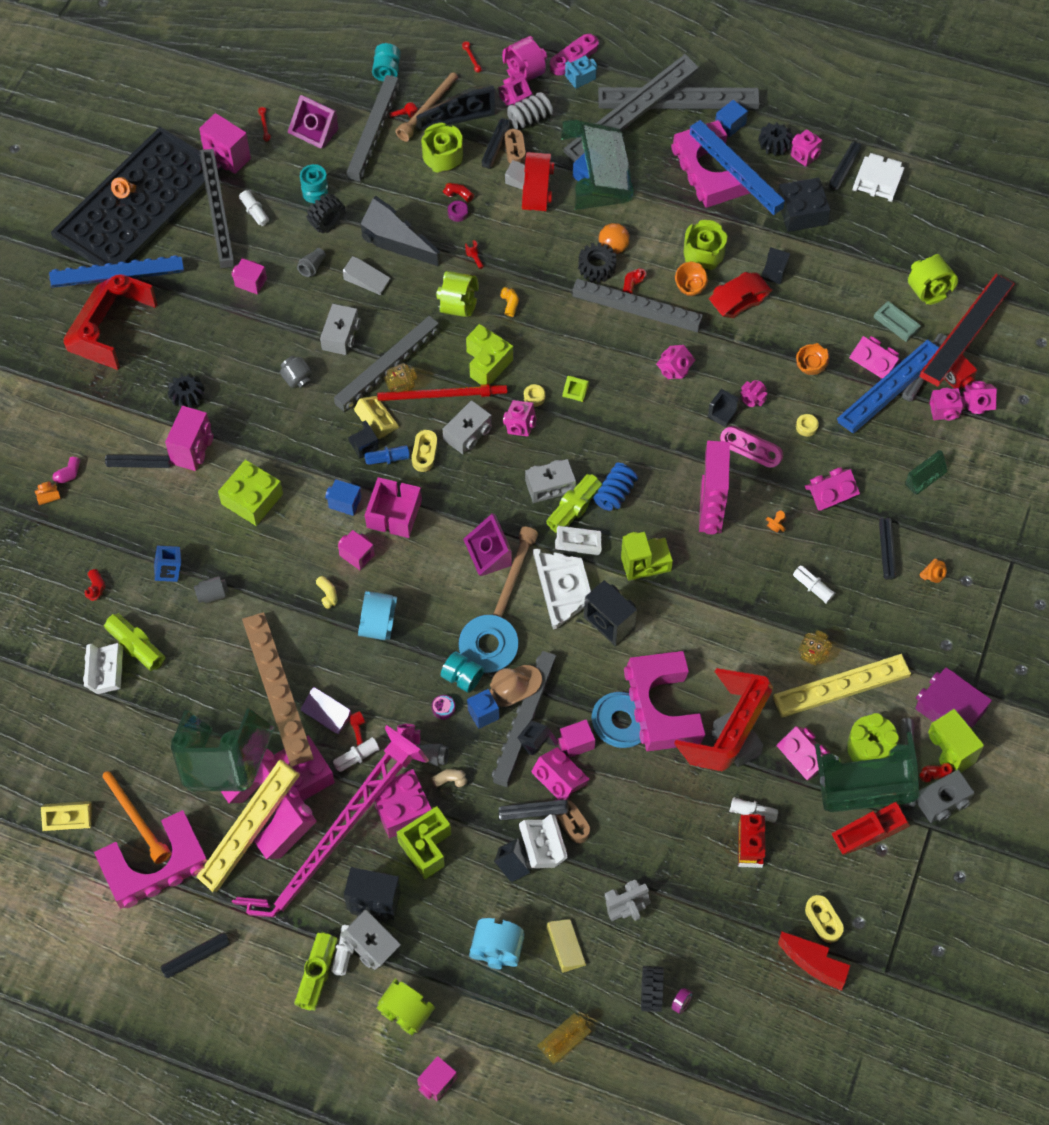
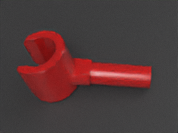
(410, 109)
(473, 252)
(356, 720)

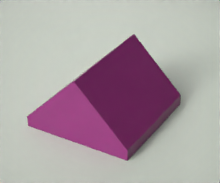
(313, 122)
(489, 547)

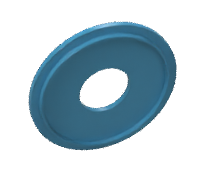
(501, 630)
(603, 724)

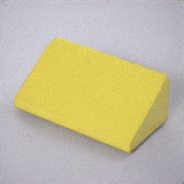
(376, 416)
(66, 816)
(565, 945)

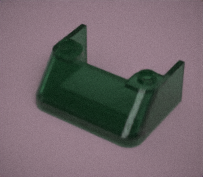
(221, 768)
(869, 781)

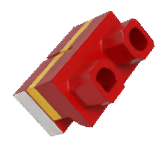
(751, 840)

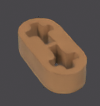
(518, 146)
(576, 818)

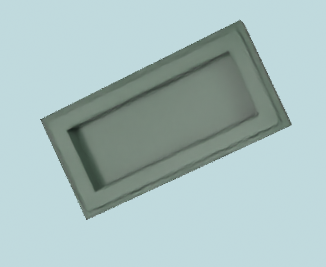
(897, 321)

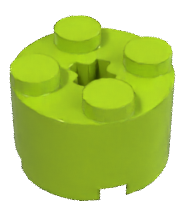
(442, 147)
(705, 244)
(932, 279)
(457, 294)
(874, 729)
(406, 1006)

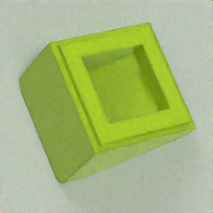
(575, 388)

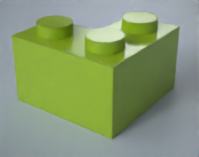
(490, 353)
(644, 557)
(956, 740)
(420, 841)

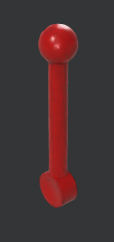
(466, 46)
(262, 111)

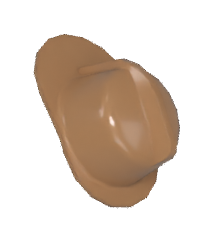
(515, 684)

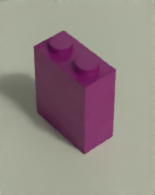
(950, 693)

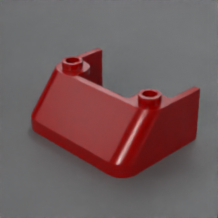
(84, 332)
(754, 695)

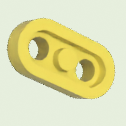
(424, 452)
(825, 919)

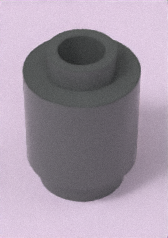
(211, 590)

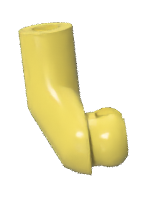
(329, 589)

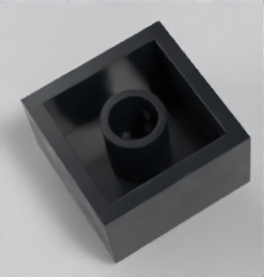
(804, 204)
(610, 612)
(372, 892)

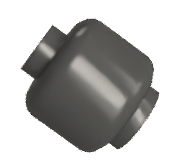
(296, 372)

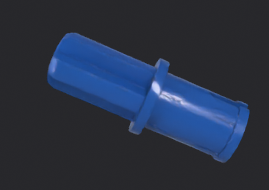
(387, 455)

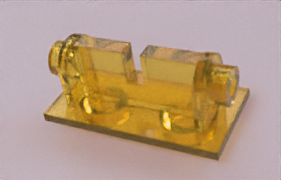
(564, 1038)

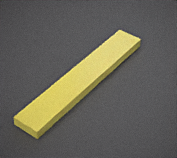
(841, 685)
(248, 825)

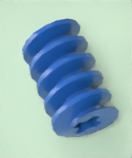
(615, 487)

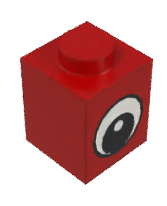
(961, 374)

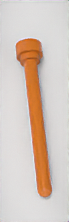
(159, 851)

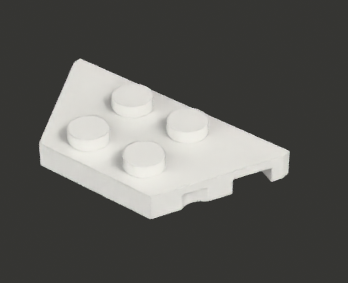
(563, 585)

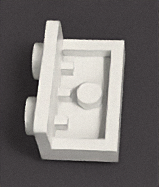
(103, 668)
(543, 842)

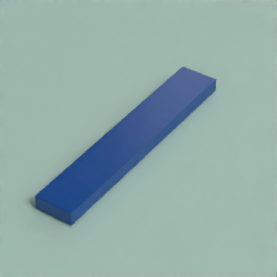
(887, 388)

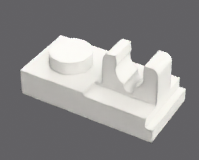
(578, 540)

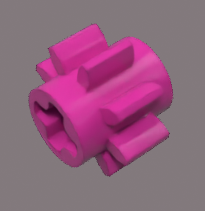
(753, 393)
(408, 731)

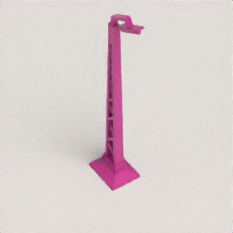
(399, 750)

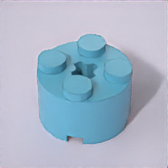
(377, 615)
(497, 943)

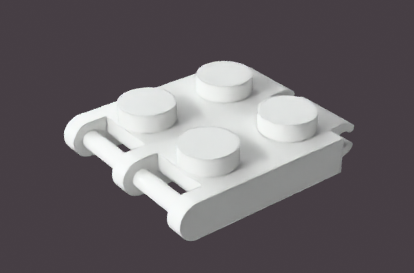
(878, 176)

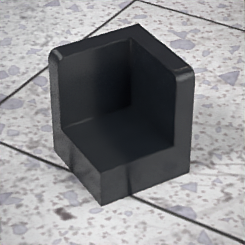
(776, 265)
(723, 408)
(364, 441)
(535, 735)
(513, 860)

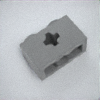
(340, 329)
(467, 427)
(549, 480)
(381, 943)

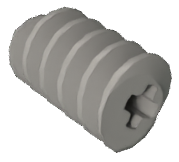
(529, 108)

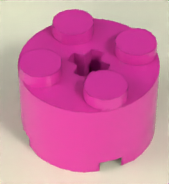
(525, 59)

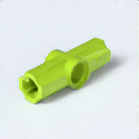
(574, 503)
(134, 642)
(312, 986)

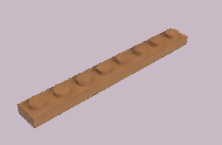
(277, 689)

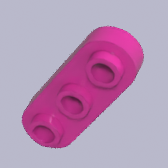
(585, 45)
(742, 446)

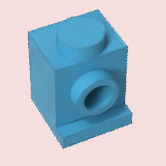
(581, 71)

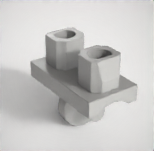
(627, 903)

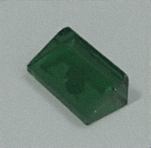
(926, 473)

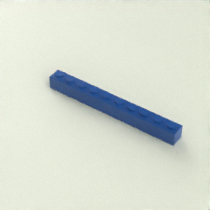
(737, 167)
(101, 273)

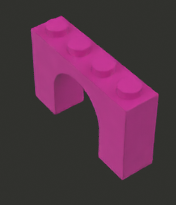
(710, 186)
(714, 487)
(657, 729)
(291, 816)
(130, 886)

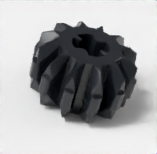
(775, 138)
(186, 391)

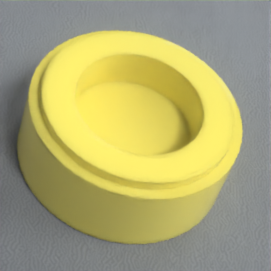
(534, 394)
(807, 425)

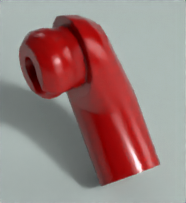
(460, 189)
(632, 279)
(97, 585)
(935, 772)

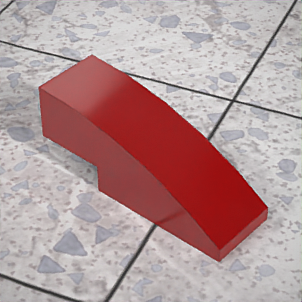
(870, 829)
(814, 960)

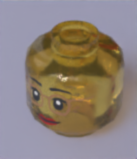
(400, 378)
(815, 648)

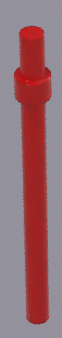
(484, 390)

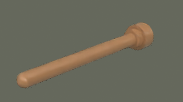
(406, 130)
(527, 538)

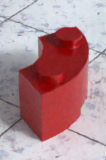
(536, 181)
(739, 294)

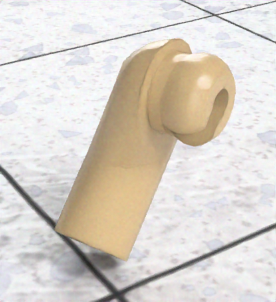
(457, 776)

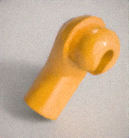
(512, 301)

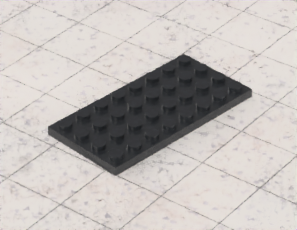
(117, 229)

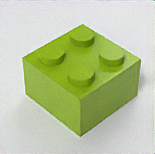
(250, 492)

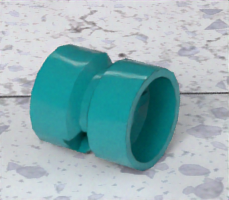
(386, 61)
(313, 182)
(460, 671)

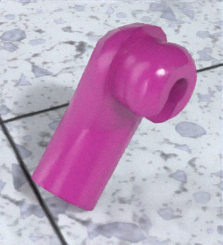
(68, 473)

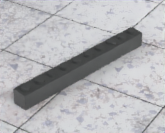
(373, 128)
(216, 208)
(637, 305)
(393, 357)
(526, 713)

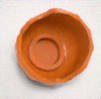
(615, 237)
(691, 278)
(812, 359)

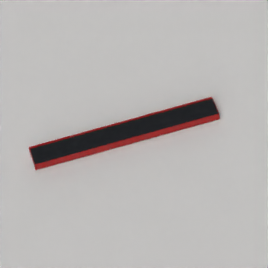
(966, 330)

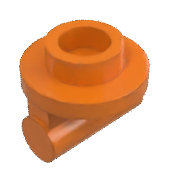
(122, 188)
(47, 493)
(775, 524)
(934, 571)

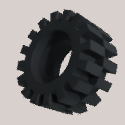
(326, 213)
(597, 272)
(652, 988)

